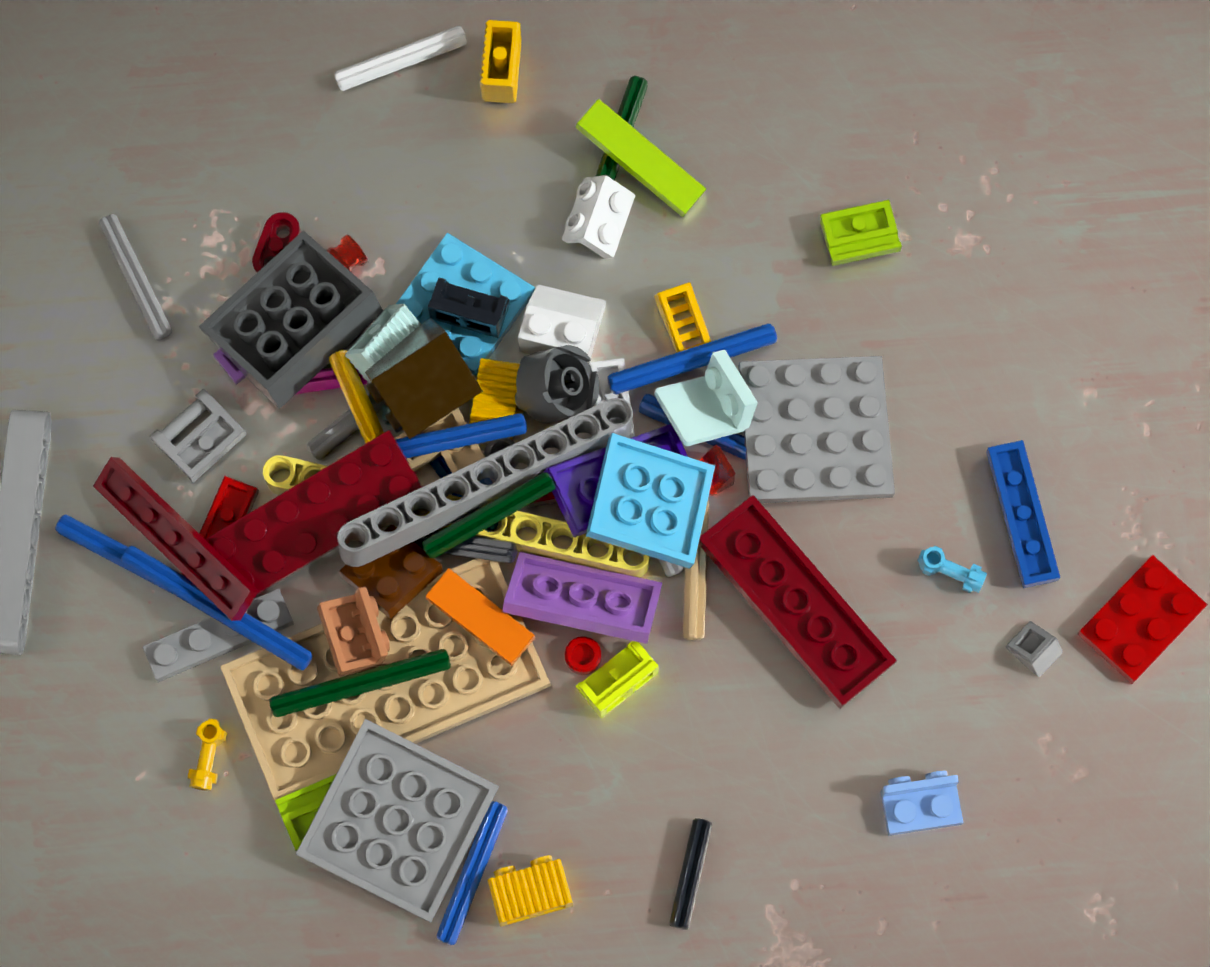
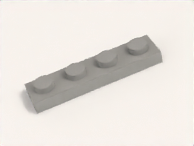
(212, 638)

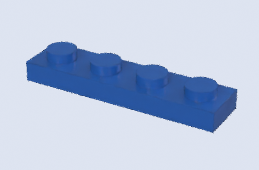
(1023, 514)

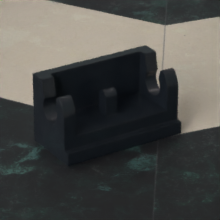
(468, 308)

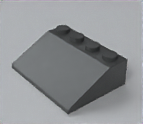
(292, 318)

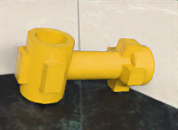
(211, 736)

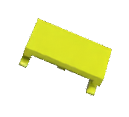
(618, 678)

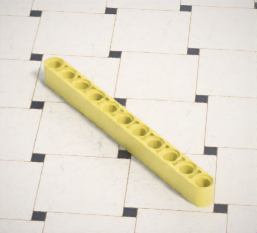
(540, 545)

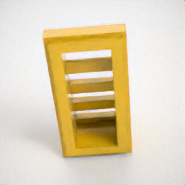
(686, 291)

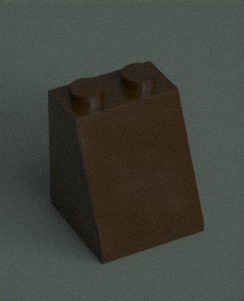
(421, 380)

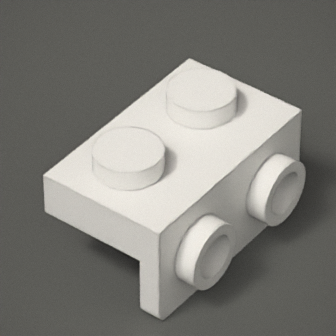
(599, 215)

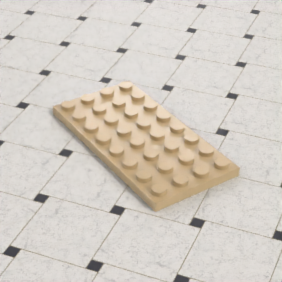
(315, 741)

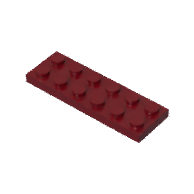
(307, 517)
(796, 601)

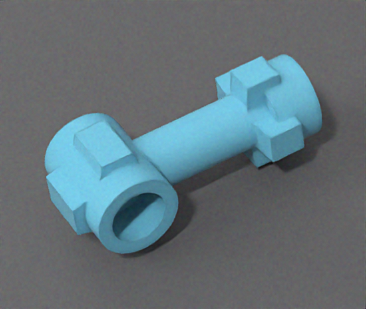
(933, 561)

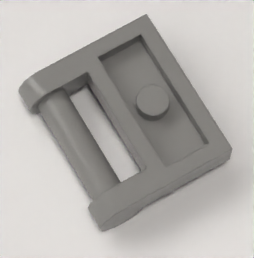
(205, 443)

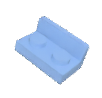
(921, 803)

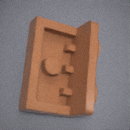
(354, 632)

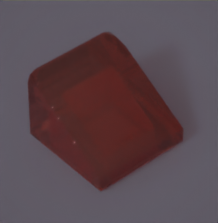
(723, 472)

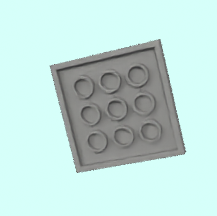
(818, 430)
(397, 820)

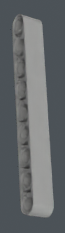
(476, 495)

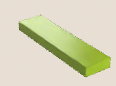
(640, 158)

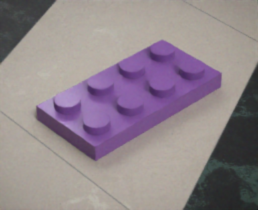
(582, 597)

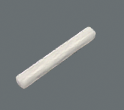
(400, 58)

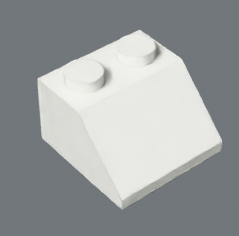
(560, 319)

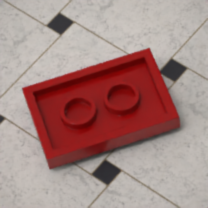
(1142, 619)

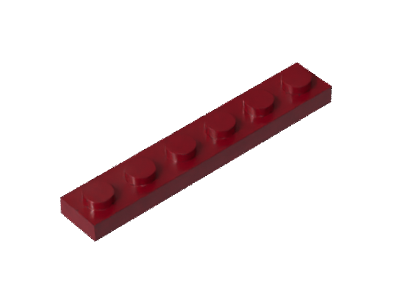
(175, 539)

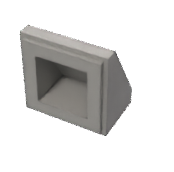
(1035, 648)

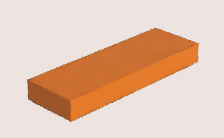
(480, 617)

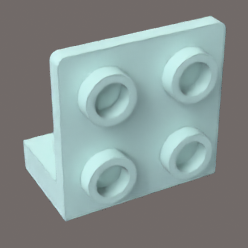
(710, 404)

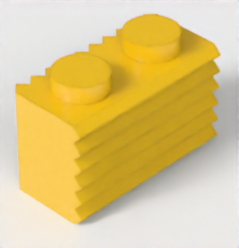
(500, 61)
(499, 390)
(529, 891)

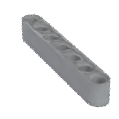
(20, 520)

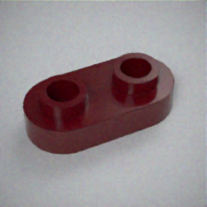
(269, 243)

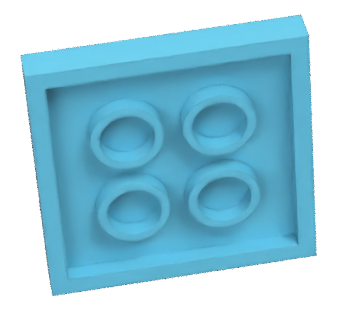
(473, 271)
(650, 501)

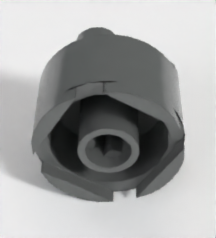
(556, 384)

